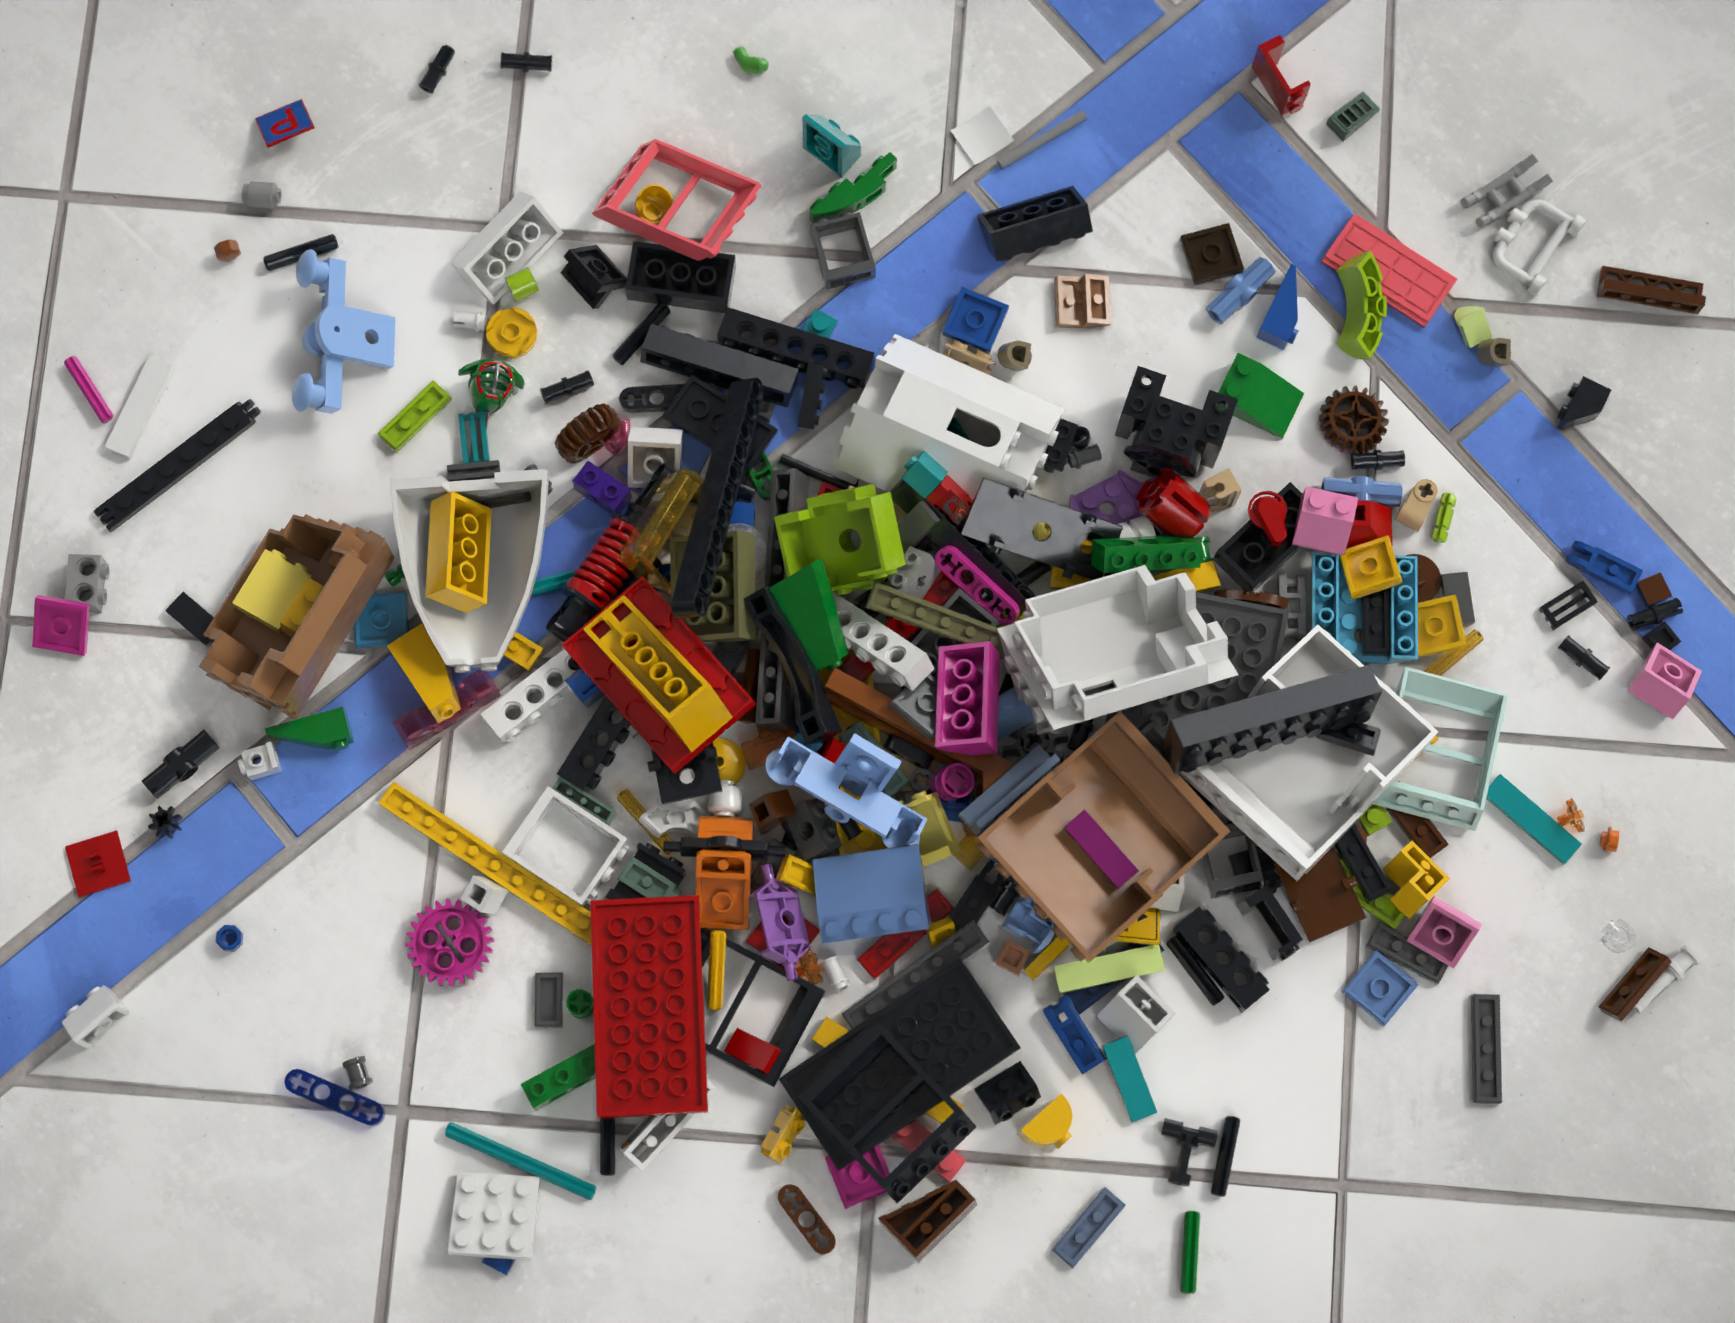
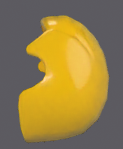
(653, 203)

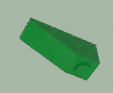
(320, 730)

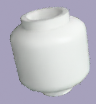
(726, 803)

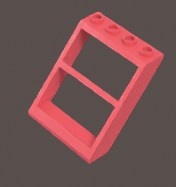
(700, 169)

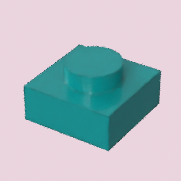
(821, 324)

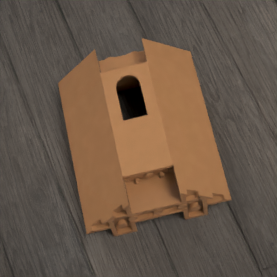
(287, 669)

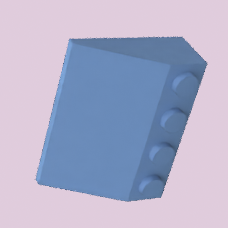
(871, 893)

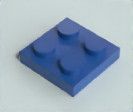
(975, 320)

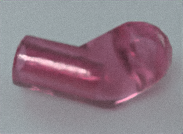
(620, 441)

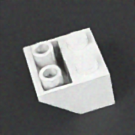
(1136, 1013)

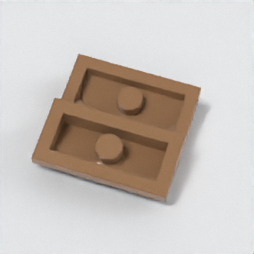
(1082, 301)

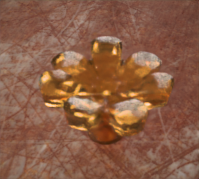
(1572, 816)
(810, 968)

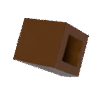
(772, 810)

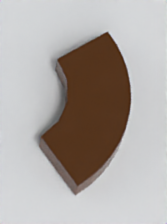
(1253, 597)

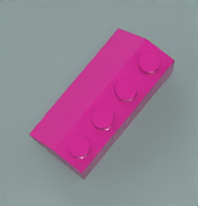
(968, 698)

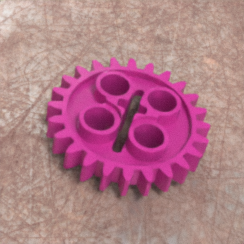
(429, 956)

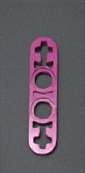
(974, 588)

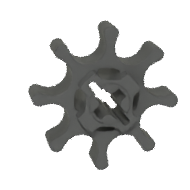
(1028, 740)

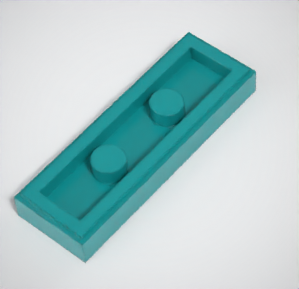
(1129, 1078)

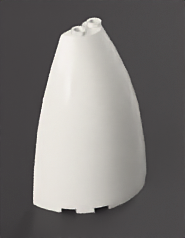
(514, 559)

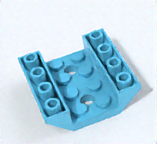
(1342, 616)

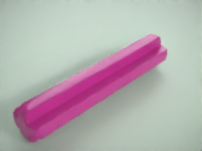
(88, 389)

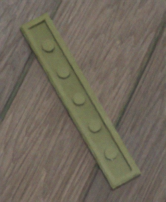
(931, 617)

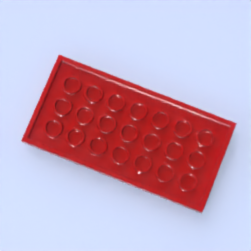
(648, 1007)

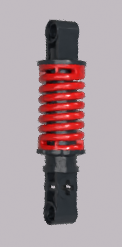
(603, 567)

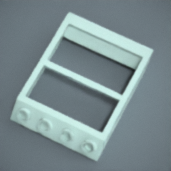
(1462, 698)

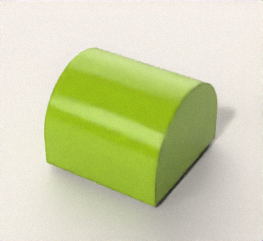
(521, 284)

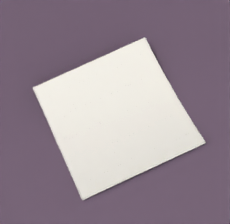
(982, 135)

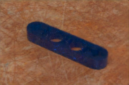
(334, 1098)

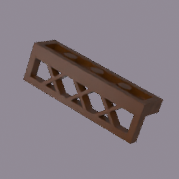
(1648, 293)

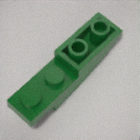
(847, 197)

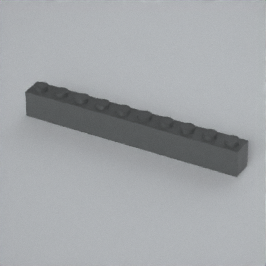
(774, 696)

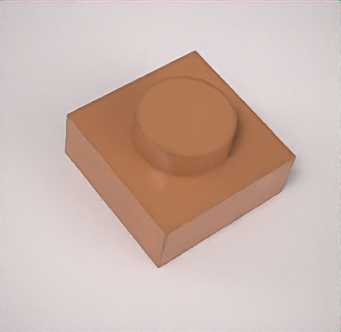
(1012, 958)

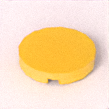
(511, 333)

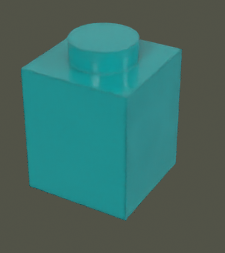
(923, 474)

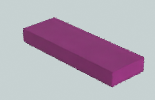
(1101, 849)

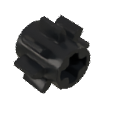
(165, 829)

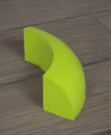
(1364, 306)

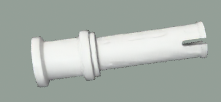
(1674, 972)

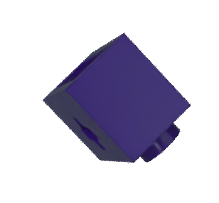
(602, 488)

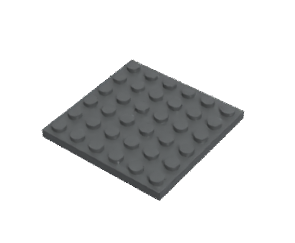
(1253, 649)

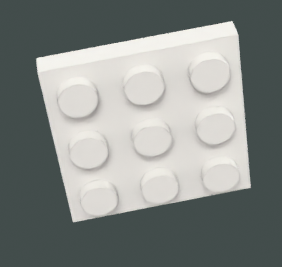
(494, 1215)

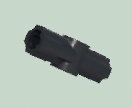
(180, 764)

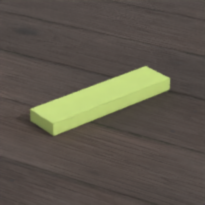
(1109, 968)

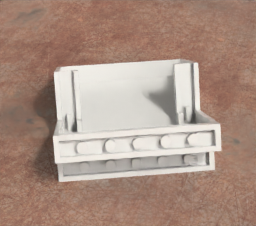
(1312, 791)

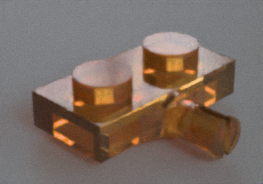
(758, 749)

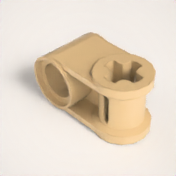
(1415, 507)

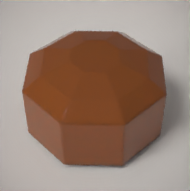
(227, 250)

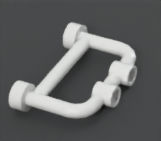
(1517, 219)

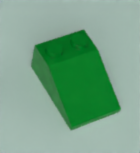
(1261, 394)

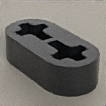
(908, 752)

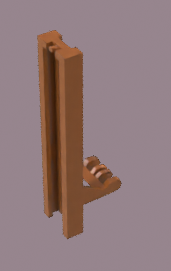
(873, 709)

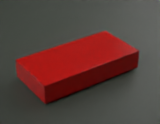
(752, 1050)

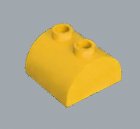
(1050, 1125)

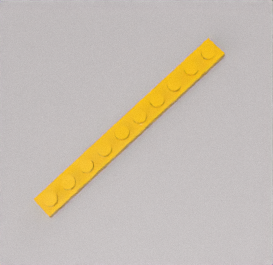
(488, 861)

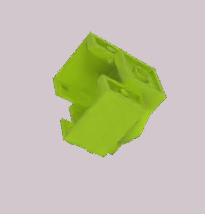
(825, 534)

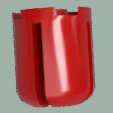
(1173, 505)

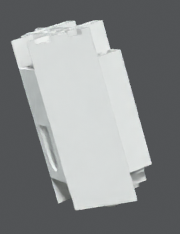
(911, 407)
(1109, 632)

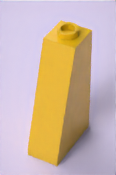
(426, 672)

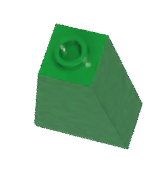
(813, 614)

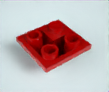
(1370, 523)

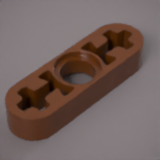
(788, 1207)

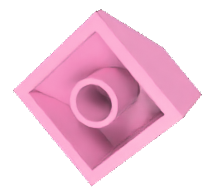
(1324, 520)
(1665, 681)

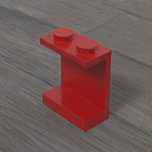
(1265, 67)

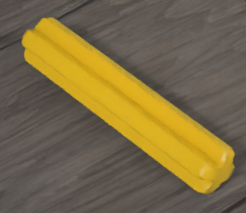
(716, 970)

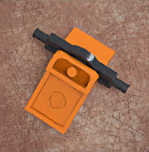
(724, 868)

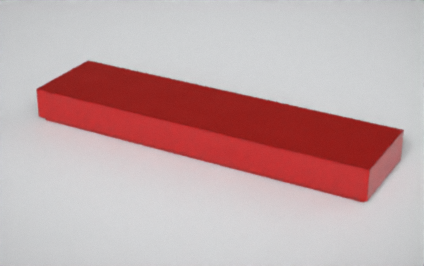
(893, 946)

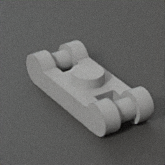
(1296, 604)

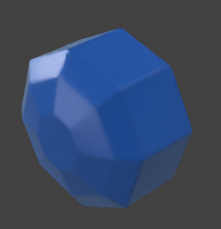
(229, 938)

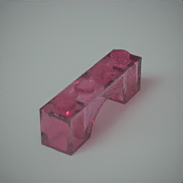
(472, 694)

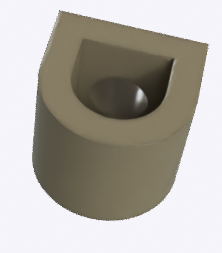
(1494, 352)
(1015, 355)

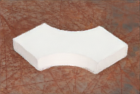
(665, 818)

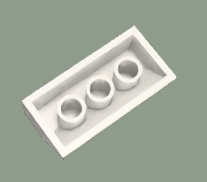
(506, 246)

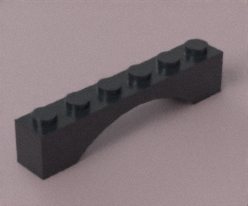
(812, 707)

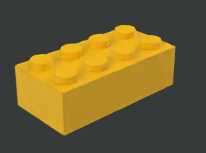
(458, 552)

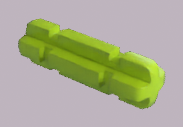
(1444, 517)

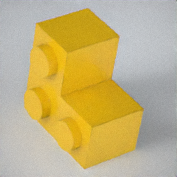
(1416, 877)

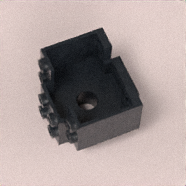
(1169, 432)

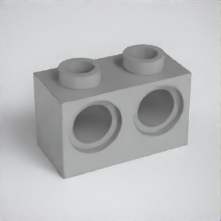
(78, 584)

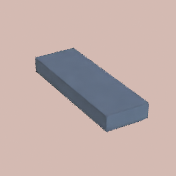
(1088, 1227)

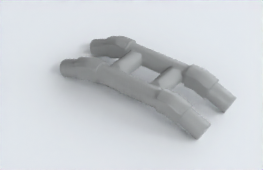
(1509, 178)

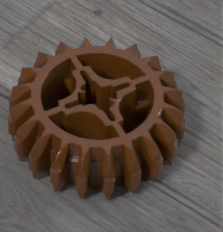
(1374, 419)
(587, 433)

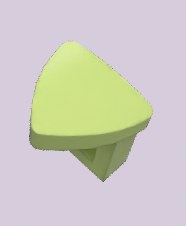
(1472, 325)

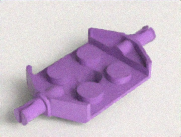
(1118, 491)
(783, 941)

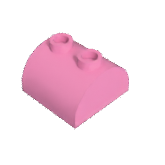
(1443, 932)

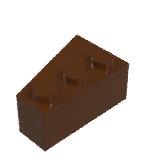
(929, 1219)

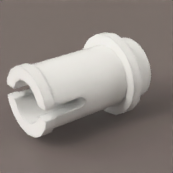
(470, 321)
(835, 974)

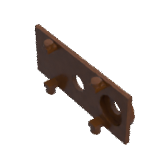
(1323, 897)

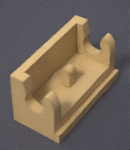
(1223, 488)

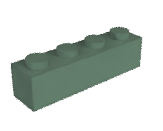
(585, 801)

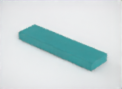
(1532, 819)

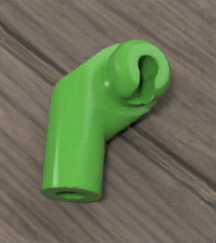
(750, 64)

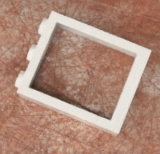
(532, 822)

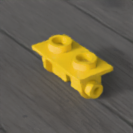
(779, 1145)

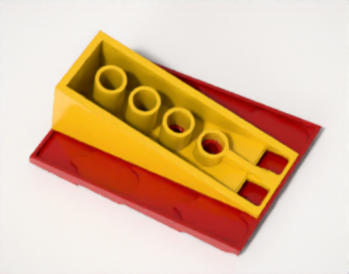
(658, 675)

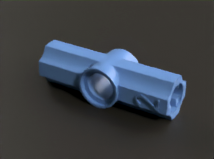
(1240, 290)
(1366, 489)

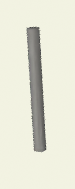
(1042, 139)

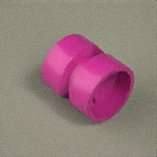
(952, 782)

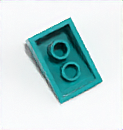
(829, 144)

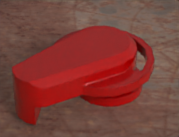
(1269, 515)

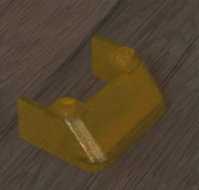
(657, 524)

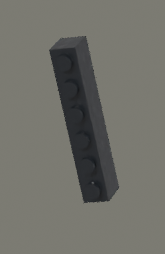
(716, 363)

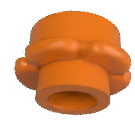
(1609, 840)

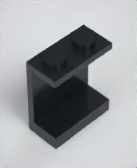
(650, 856)

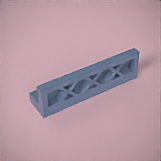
(1008, 789)

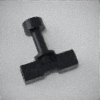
(1188, 1139)

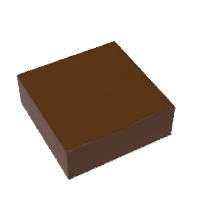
(1653, 589)

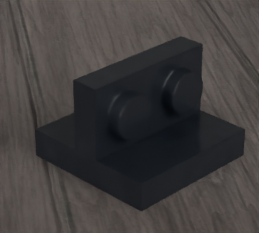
(592, 274)

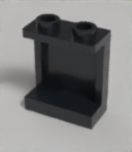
(1276, 920)

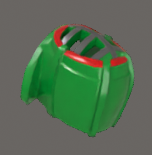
(491, 386)

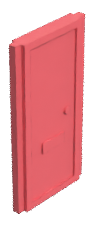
(1409, 280)

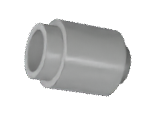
(261, 194)

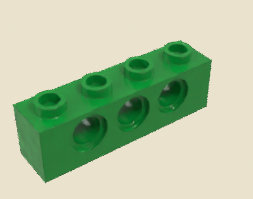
(1152, 551)
(561, 1079)

